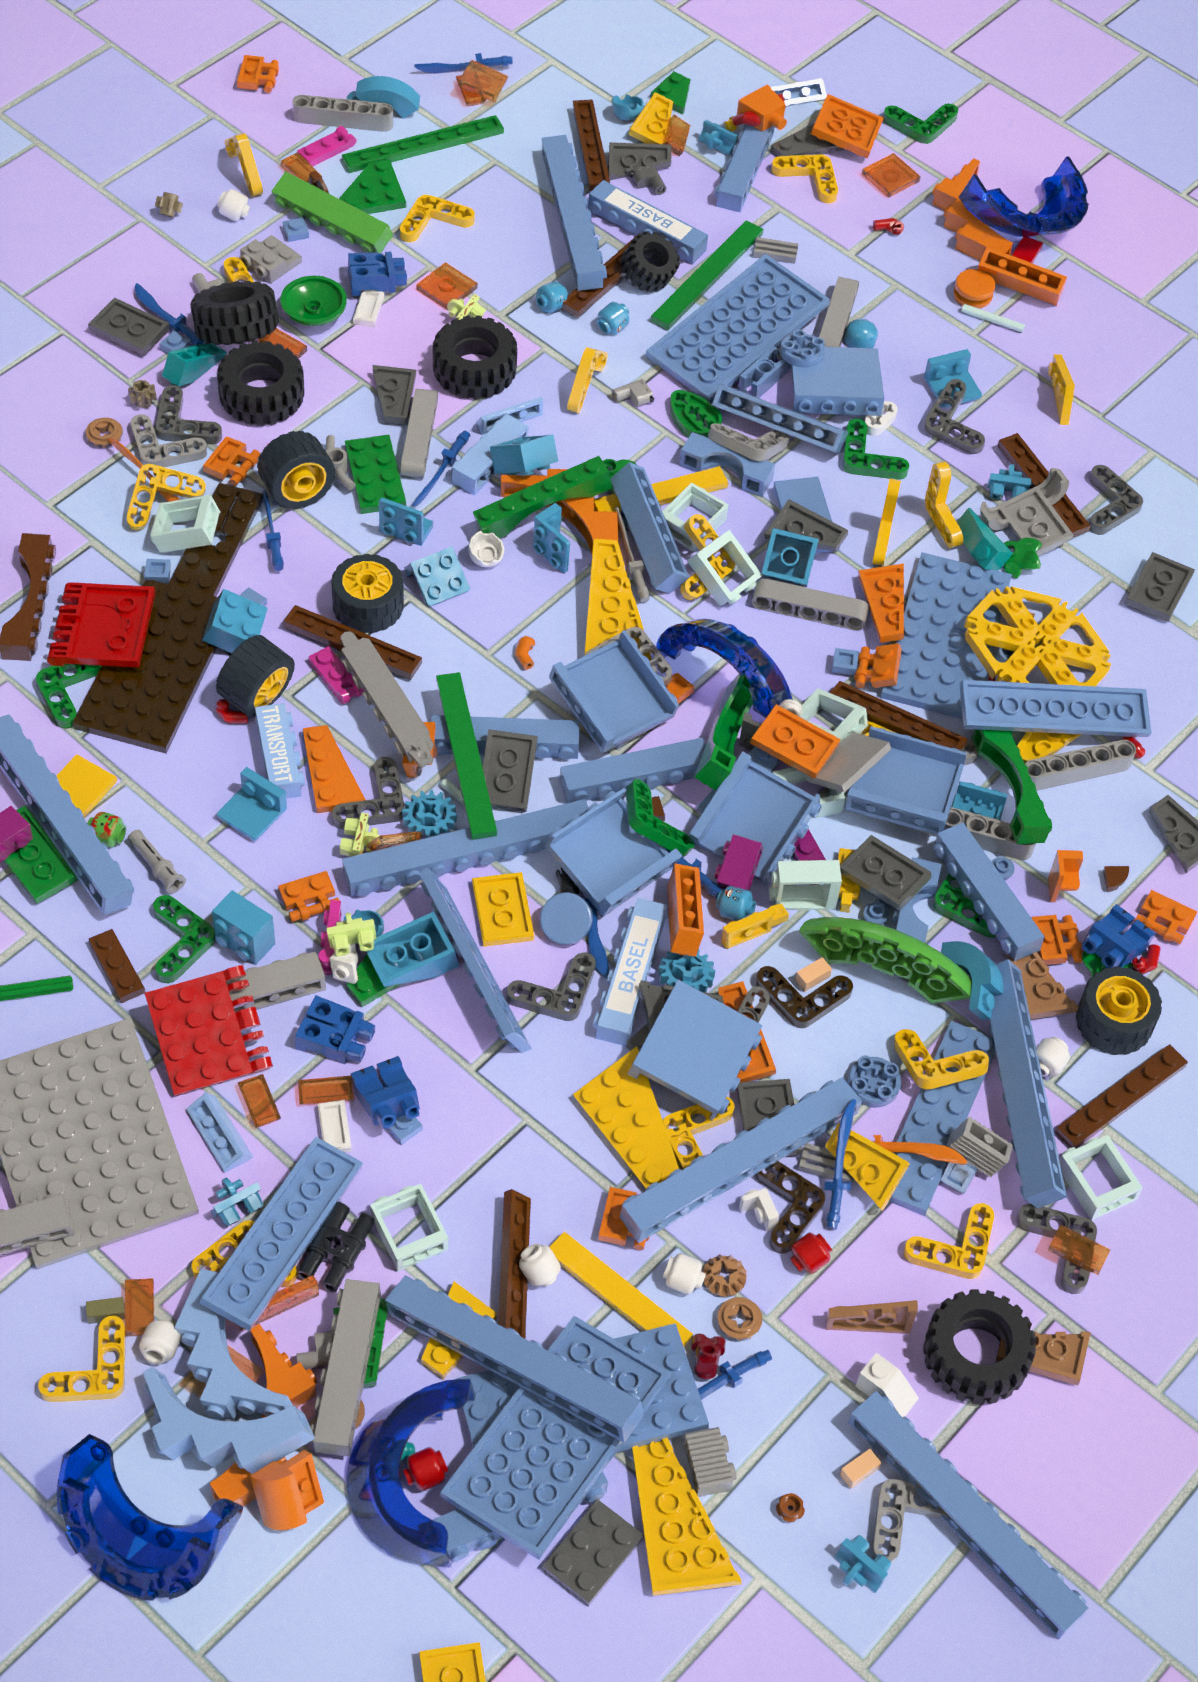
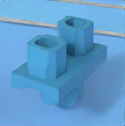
(718, 137)
(1009, 481)
(226, 1208)
(860, 1566)

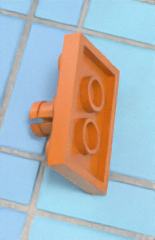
(795, 741)

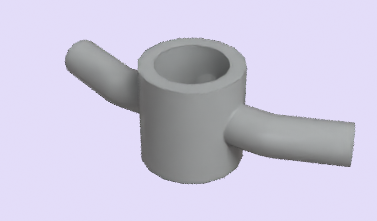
(339, 460)

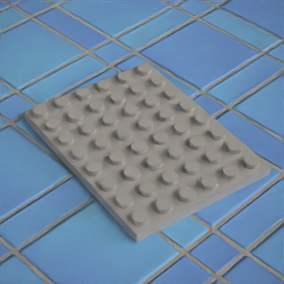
(92, 1128)

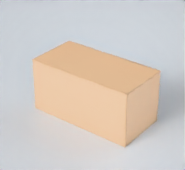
(813, 974)
(860, 1468)

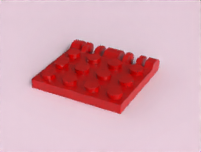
(101, 625)
(203, 1032)

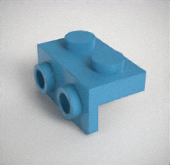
(980, 800)

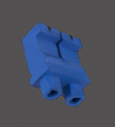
(375, 272)
(1115, 941)
(334, 1031)
(388, 1095)

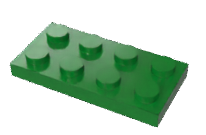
(374, 472)
(39, 863)

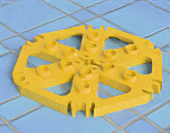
(1025, 633)

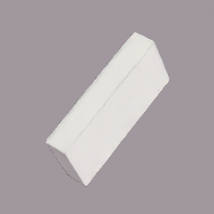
(368, 308)
(335, 1125)

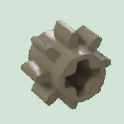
(168, 204)
(142, 393)

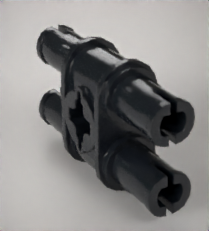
(342, 1256)

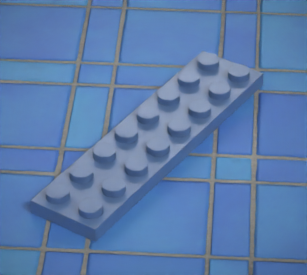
(1055, 708)
(475, 964)
(935, 1117)
(281, 1234)

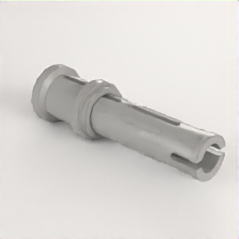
(161, 868)

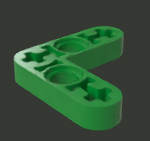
(897, 117)
(860, 457)
(58, 686)
(643, 822)
(955, 896)
(189, 938)

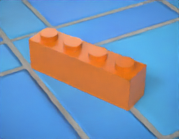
(1023, 276)
(685, 910)

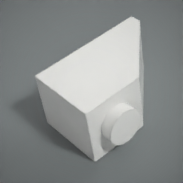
(889, 1381)

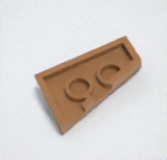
(1042, 992)
(880, 1317)
(1057, 1355)

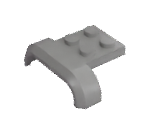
(1033, 513)

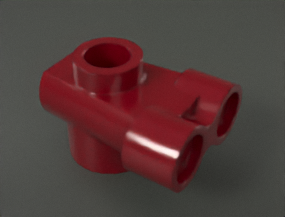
(707, 1354)

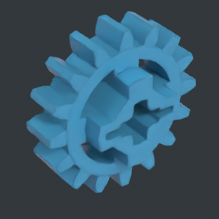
(429, 814)
(688, 969)

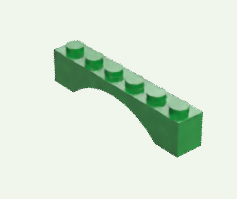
(579, 481)
(718, 754)
(1030, 818)

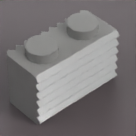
(980, 1146)
(709, 1462)

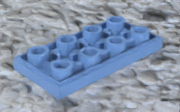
(804, 492)

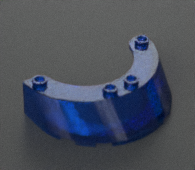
(1062, 209)
(738, 649)
(375, 1480)
(126, 1544)

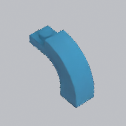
(389, 91)
(984, 972)

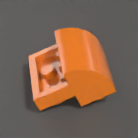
(287, 1491)

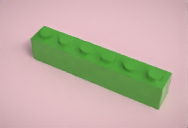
(331, 213)

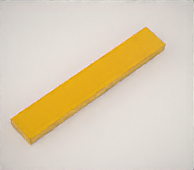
(668, 490)
(612, 1287)

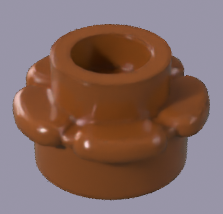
(790, 1500)

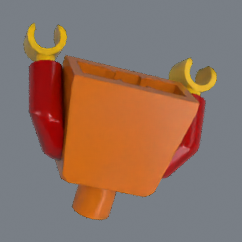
(759, 109)

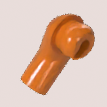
(521, 652)

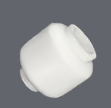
(233, 205)
(1052, 1056)
(539, 1265)
(683, 1273)
(159, 1342)

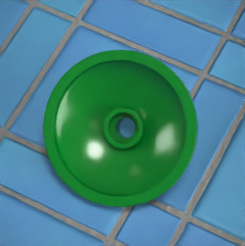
(313, 300)

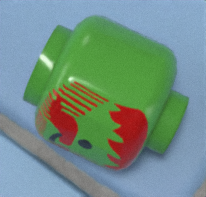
(108, 828)

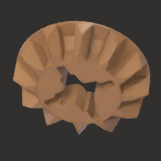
(103, 425)
(717, 1284)
(749, 1312)

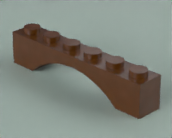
(19, 634)

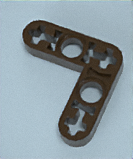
(800, 1004)
(798, 1198)

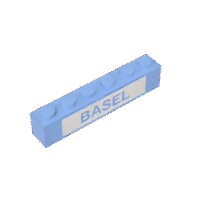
(633, 965)

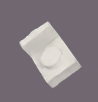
(345, 966)
(762, 1205)

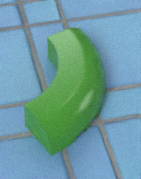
(889, 952)

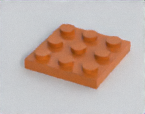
(847, 126)

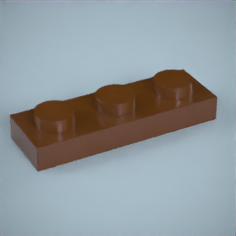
(116, 965)

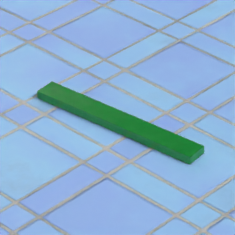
(424, 143)
(706, 275)
(466, 756)

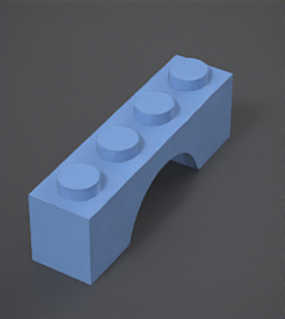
(702, 453)
(906, 918)

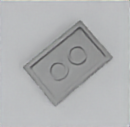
(850, 761)

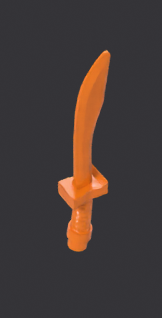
(126, 453)
(929, 1150)

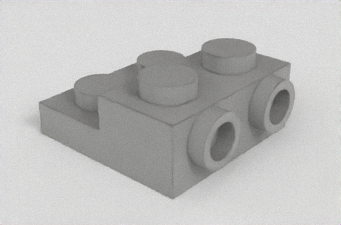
(269, 258)

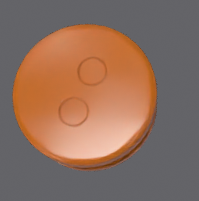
(974, 288)

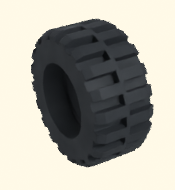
(234, 313)
(480, 337)
(265, 403)
(993, 1316)

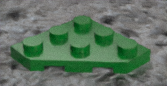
(375, 189)

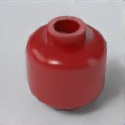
(810, 1253)
(425, 1469)

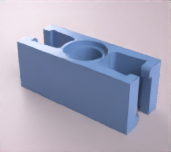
(763, 373)

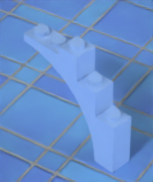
(211, 1362)
(214, 1441)

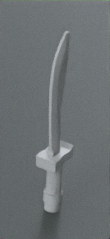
(635, 567)

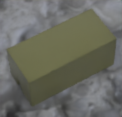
(99, 1309)

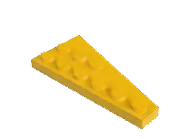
(610, 597)
(630, 1120)
(677, 1531)

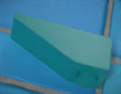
(190, 363)
(982, 542)

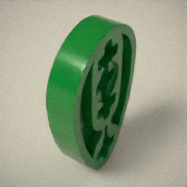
(685, 413)

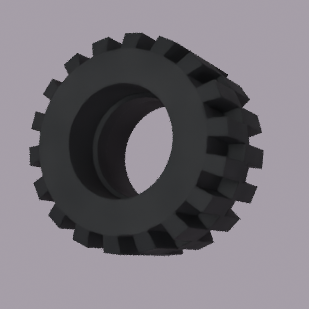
(659, 252)

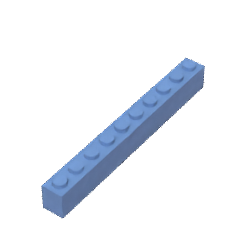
(573, 213)
(62, 820)
(455, 850)
(1025, 1092)
(737, 1160)
(516, 1358)
(969, 1515)

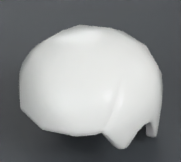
(486, 549)

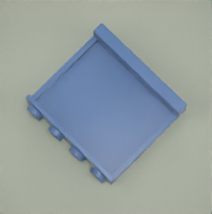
(842, 383)
(614, 693)
(909, 783)
(757, 808)
(607, 855)
(697, 1048)

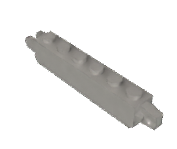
(387, 698)

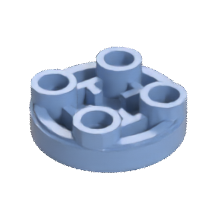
(802, 349)
(566, 918)
(875, 1081)

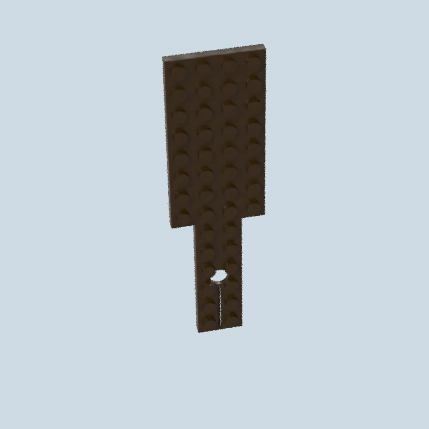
(150, 700)

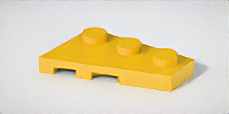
(1040, 744)
(870, 1165)
(441, 1358)

